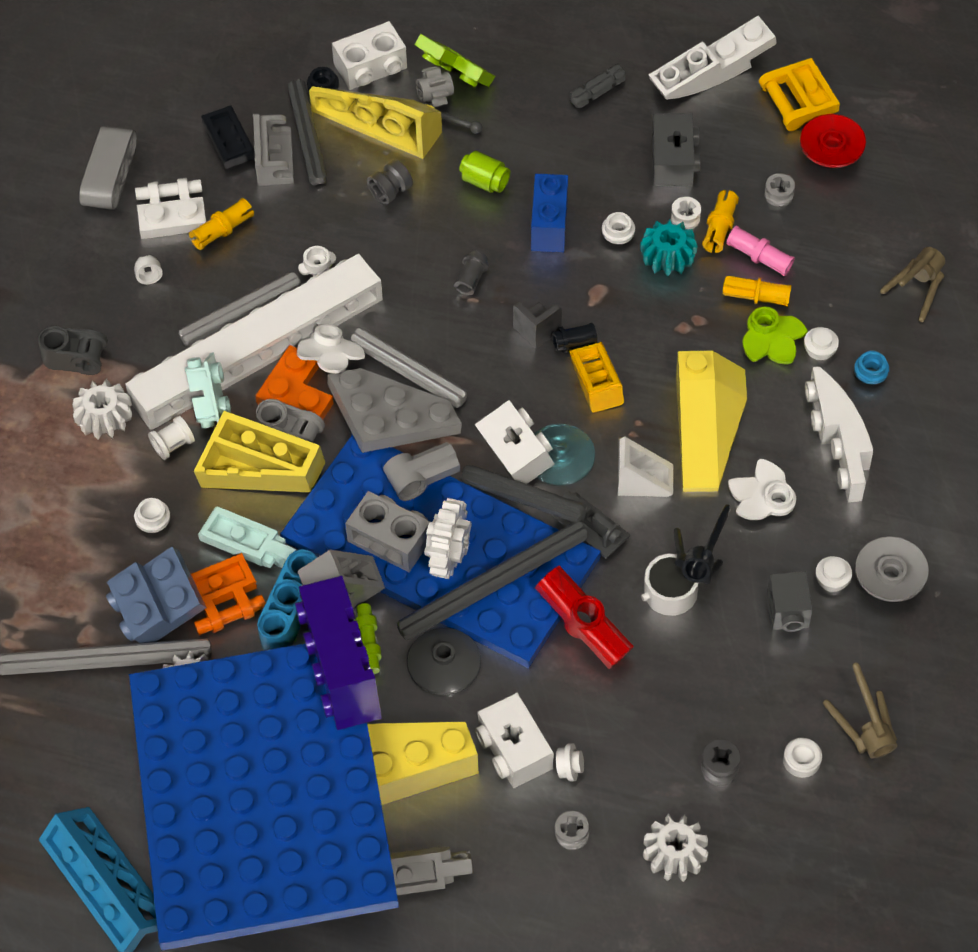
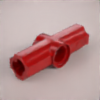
(569, 599)

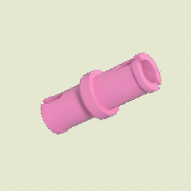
(760, 250)

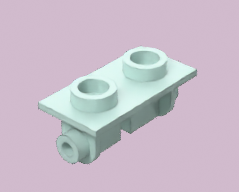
(207, 377)

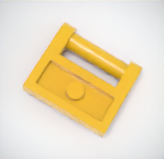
(808, 89)

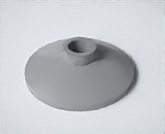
(892, 556)

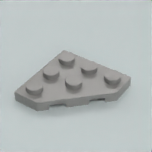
(389, 412)

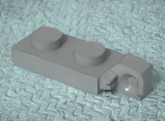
(428, 868)

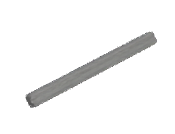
(101, 656)

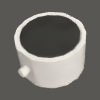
(667, 588)

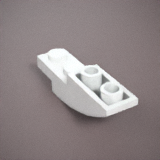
(712, 65)
(842, 427)

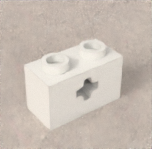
(503, 429)
(514, 740)

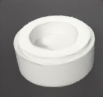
(802, 757)

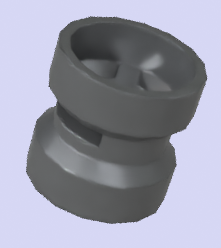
(389, 182)

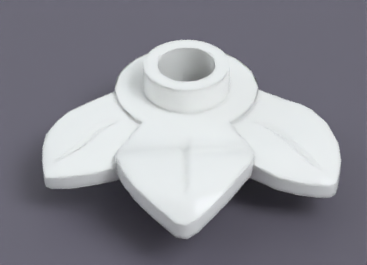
(329, 349)
(759, 492)

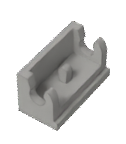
(272, 150)

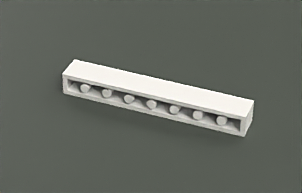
(257, 338)

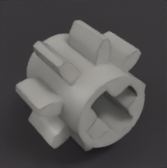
(434, 86)

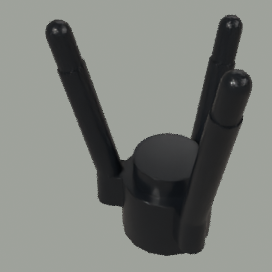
(699, 562)

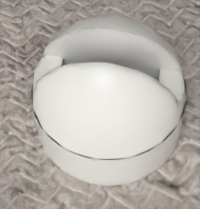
(151, 276)

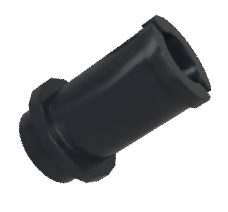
(574, 337)

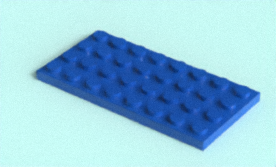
(508, 621)

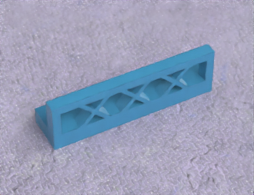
(96, 879)

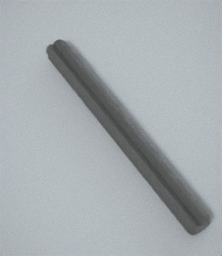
(491, 580)

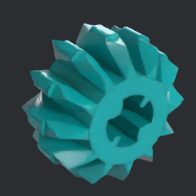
(668, 247)

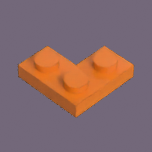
(290, 382)

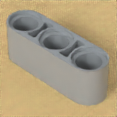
(108, 167)

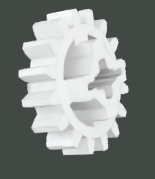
(448, 538)

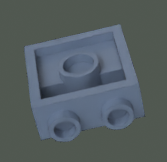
(155, 597)

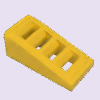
(591, 375)

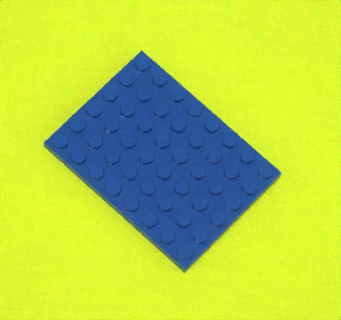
(255, 800)

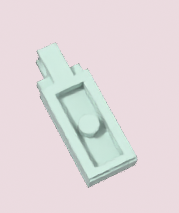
(244, 536)

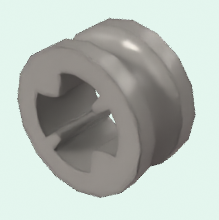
(772, 194)
(582, 835)

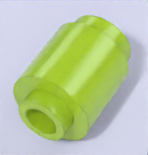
(484, 172)

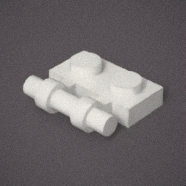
(173, 216)

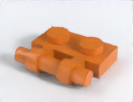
(224, 582)

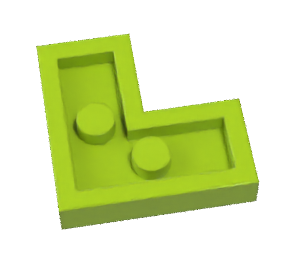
(448, 59)

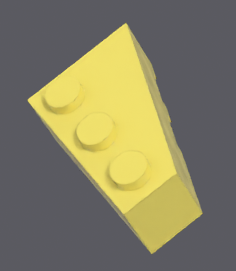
(257, 458)
(420, 756)

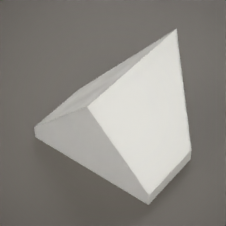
(642, 471)

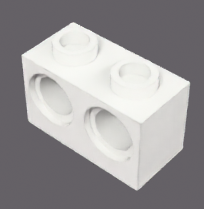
(369, 55)

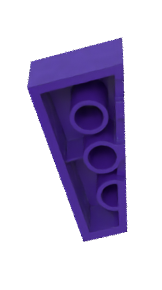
(340, 653)

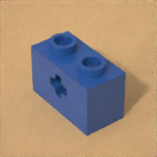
(549, 213)

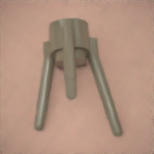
(923, 268)
(877, 734)

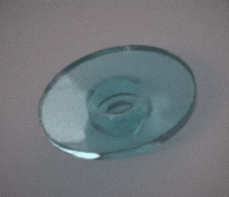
(572, 462)

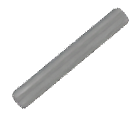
(237, 309)
(409, 367)

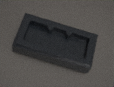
(228, 137)

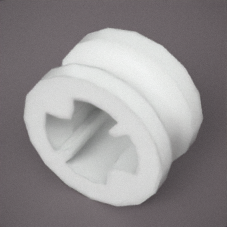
(686, 204)

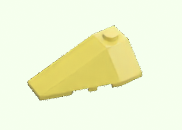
(388, 119)
(709, 414)

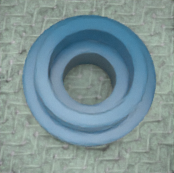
(875, 361)

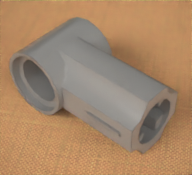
(412, 474)

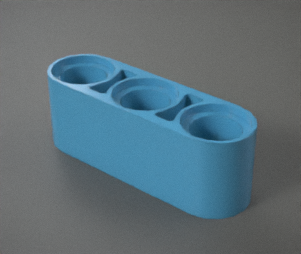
(278, 615)

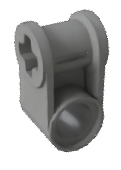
(289, 419)

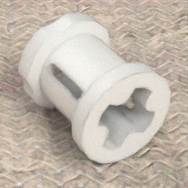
(171, 437)

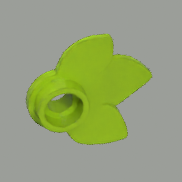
(772, 340)

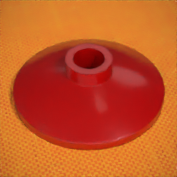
(833, 140)

